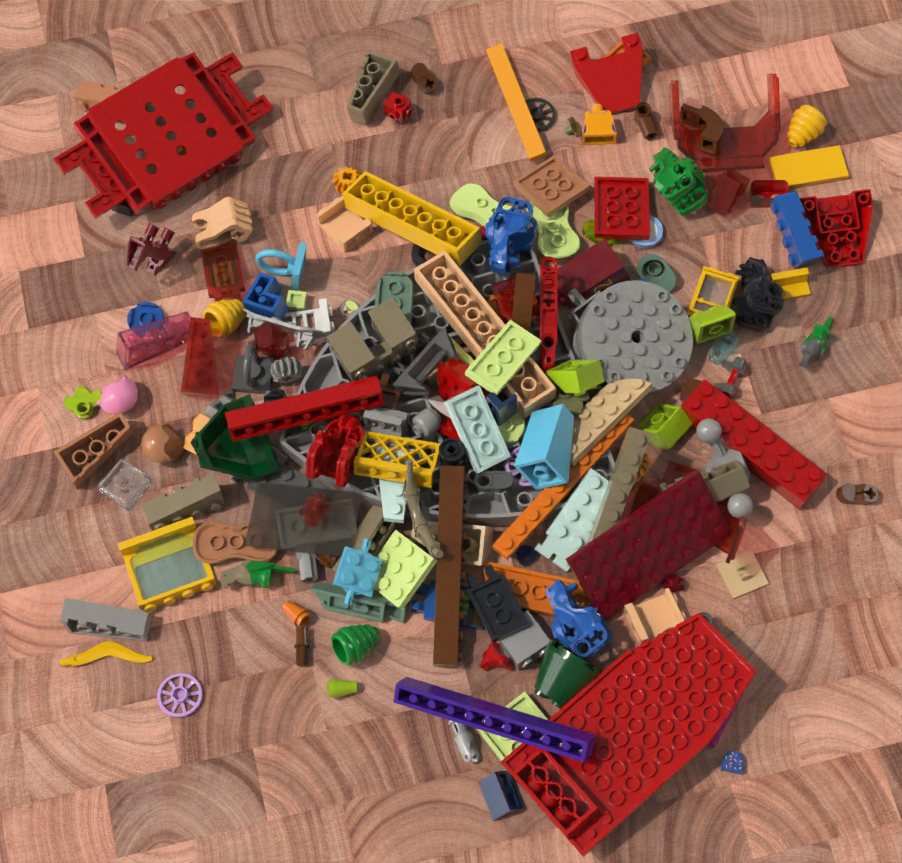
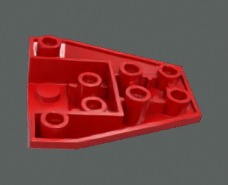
(840, 226)

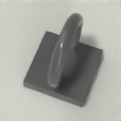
(252, 372)

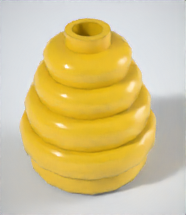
(805, 126)
(225, 316)

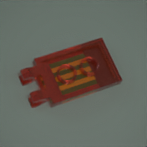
(223, 272)

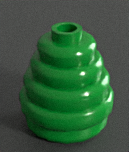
(354, 643)

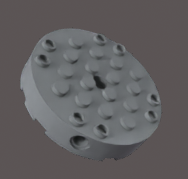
(640, 311)

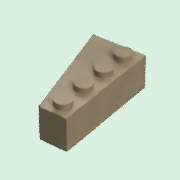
(722, 480)
(184, 502)

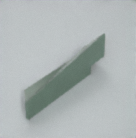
(369, 608)

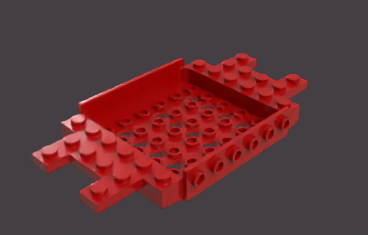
(113, 163)

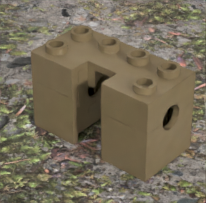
(396, 336)

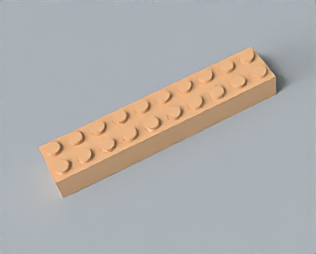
(478, 326)

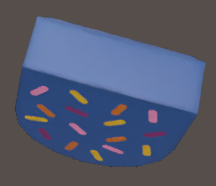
(732, 762)

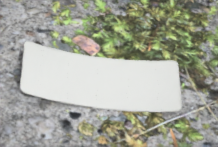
(439, 404)

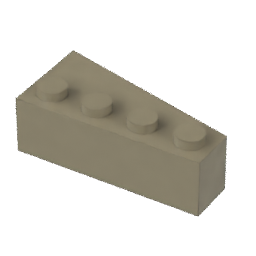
(372, 86)

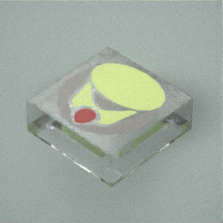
(347, 308)

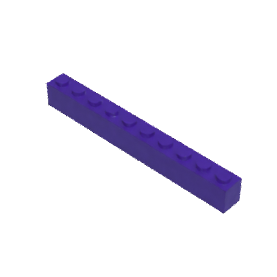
(495, 719)

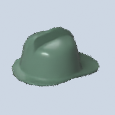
(656, 271)

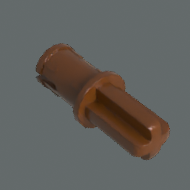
(302, 646)

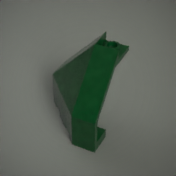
(243, 458)

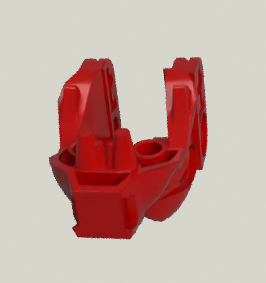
(334, 450)

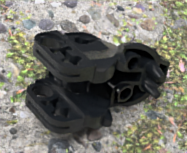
(761, 296)

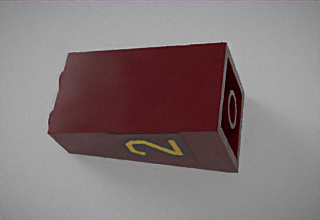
(590, 272)

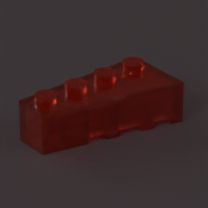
(200, 365)

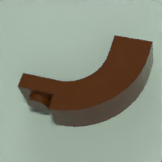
(708, 122)
(523, 300)

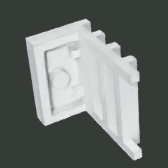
(321, 318)

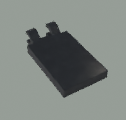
(496, 605)

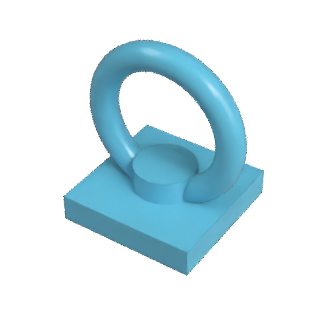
(294, 268)

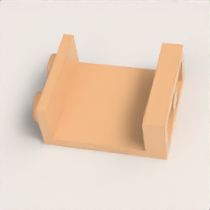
(343, 225)
(654, 616)

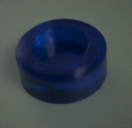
(525, 555)

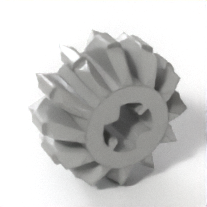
(286, 370)

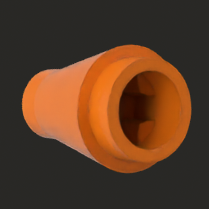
(297, 614)

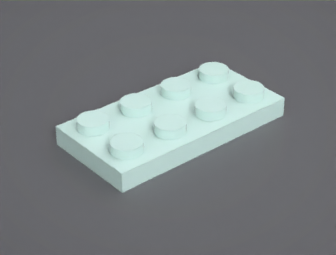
(477, 429)

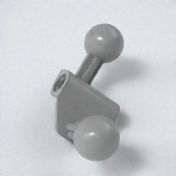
(709, 432)

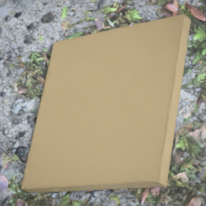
(742, 574)

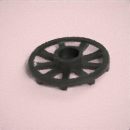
(537, 113)

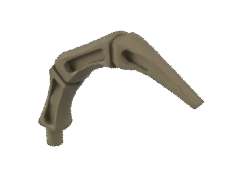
(419, 522)

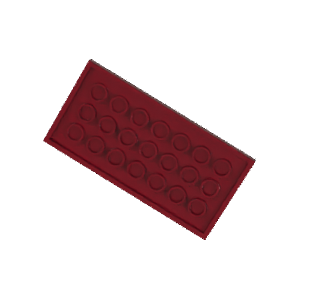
(649, 545)

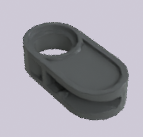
(498, 481)

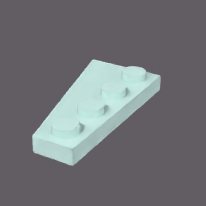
(391, 492)

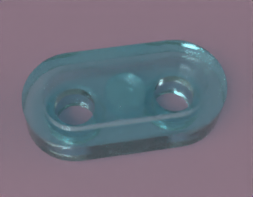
(722, 348)

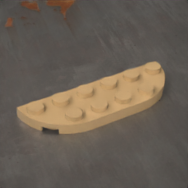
(604, 413)

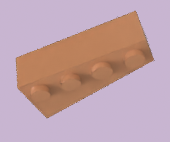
(93, 93)

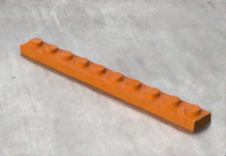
(552, 496)

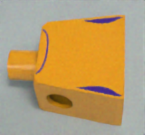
(598, 127)

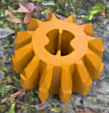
(345, 178)

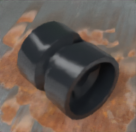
(451, 452)

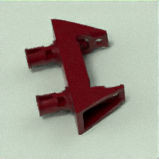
(154, 250)

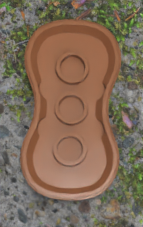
(219, 541)

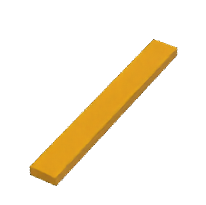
(516, 102)

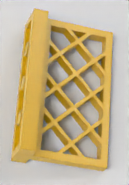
(395, 470)

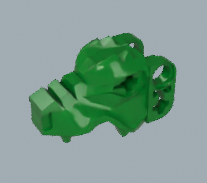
(675, 175)

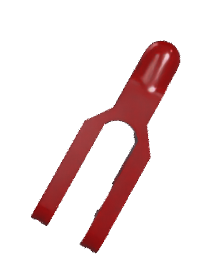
(548, 315)

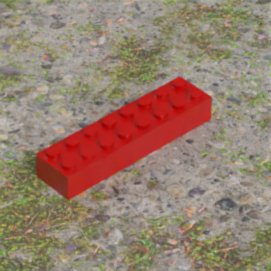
(763, 450)

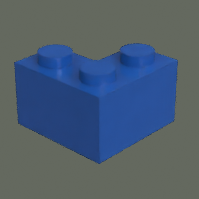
(264, 297)

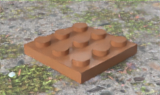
(551, 186)

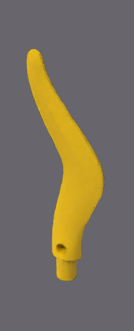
(102, 650)

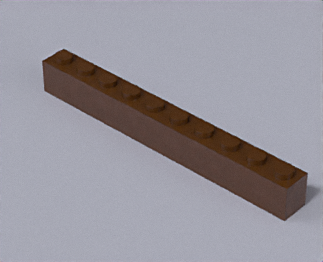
(449, 567)

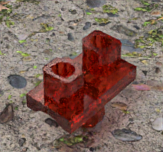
(314, 509)

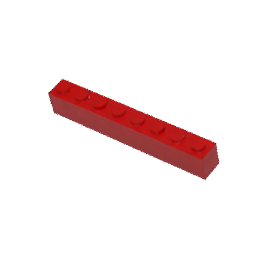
(304, 408)

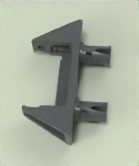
(425, 363)

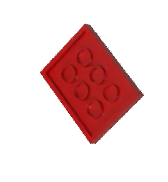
(621, 208)

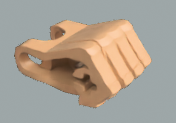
(223, 222)

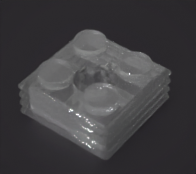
(128, 474)

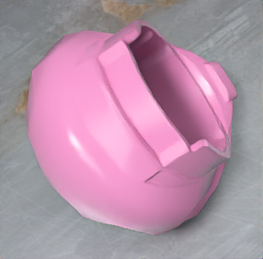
(118, 396)

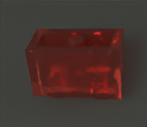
(271, 341)

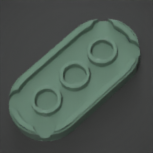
(398, 286)

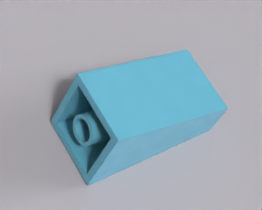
(547, 447)

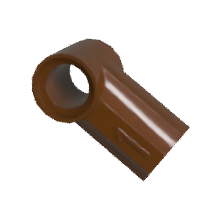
(646, 121)

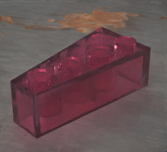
(152, 339)

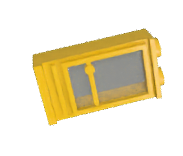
(713, 289)

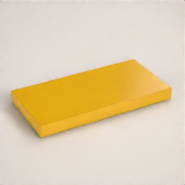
(810, 167)

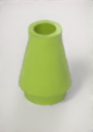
(338, 687)

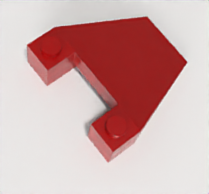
(613, 79)

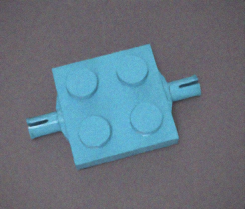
(357, 572)

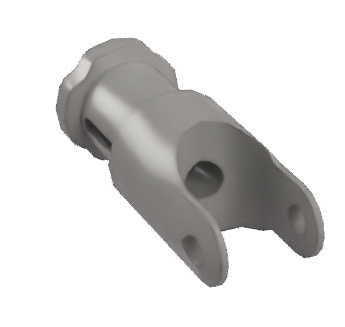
(465, 741)

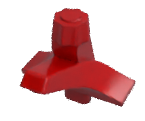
(494, 658)

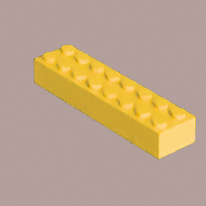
(412, 217)

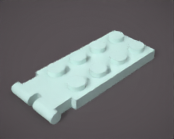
(575, 520)

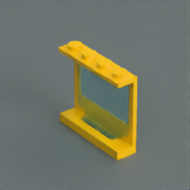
(165, 565)

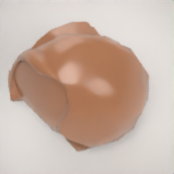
(162, 443)

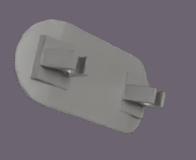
(304, 334)

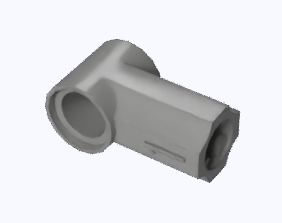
(307, 566)

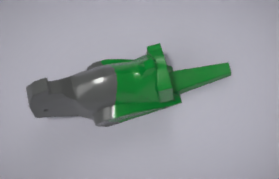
(815, 343)

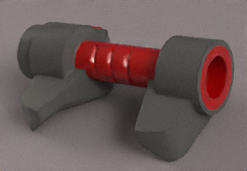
(736, 369)

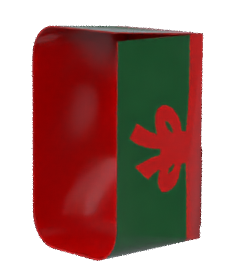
(762, 187)

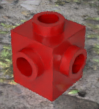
(397, 107)

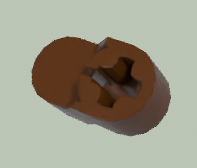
(423, 78)
(857, 494)

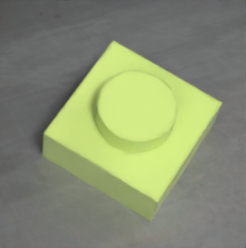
(296, 300)

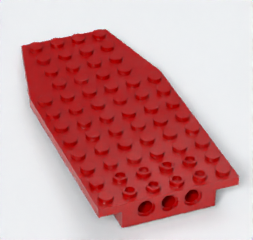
(649, 721)

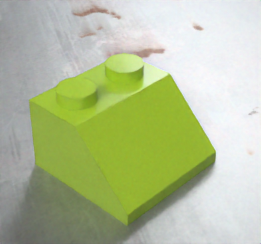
(712, 323)
(577, 375)
(665, 424)

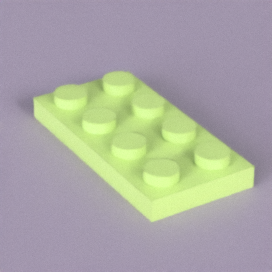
(503, 357)

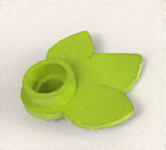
(82, 400)

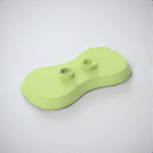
(474, 203)
(555, 234)

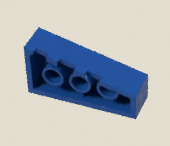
(795, 230)

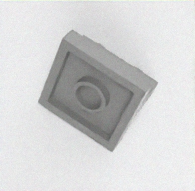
(384, 421)

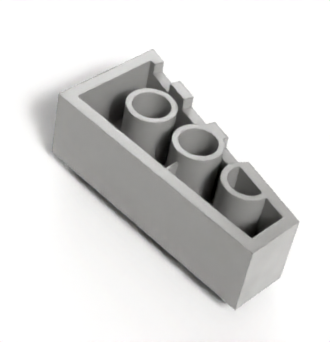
(105, 620)

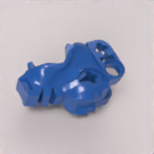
(510, 234)
(585, 621)

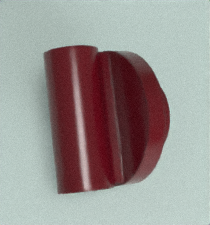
(674, 583)

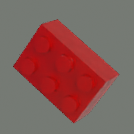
(453, 379)

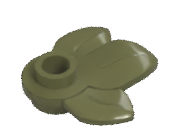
(572, 403)

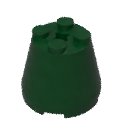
(563, 674)

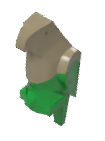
(252, 573)

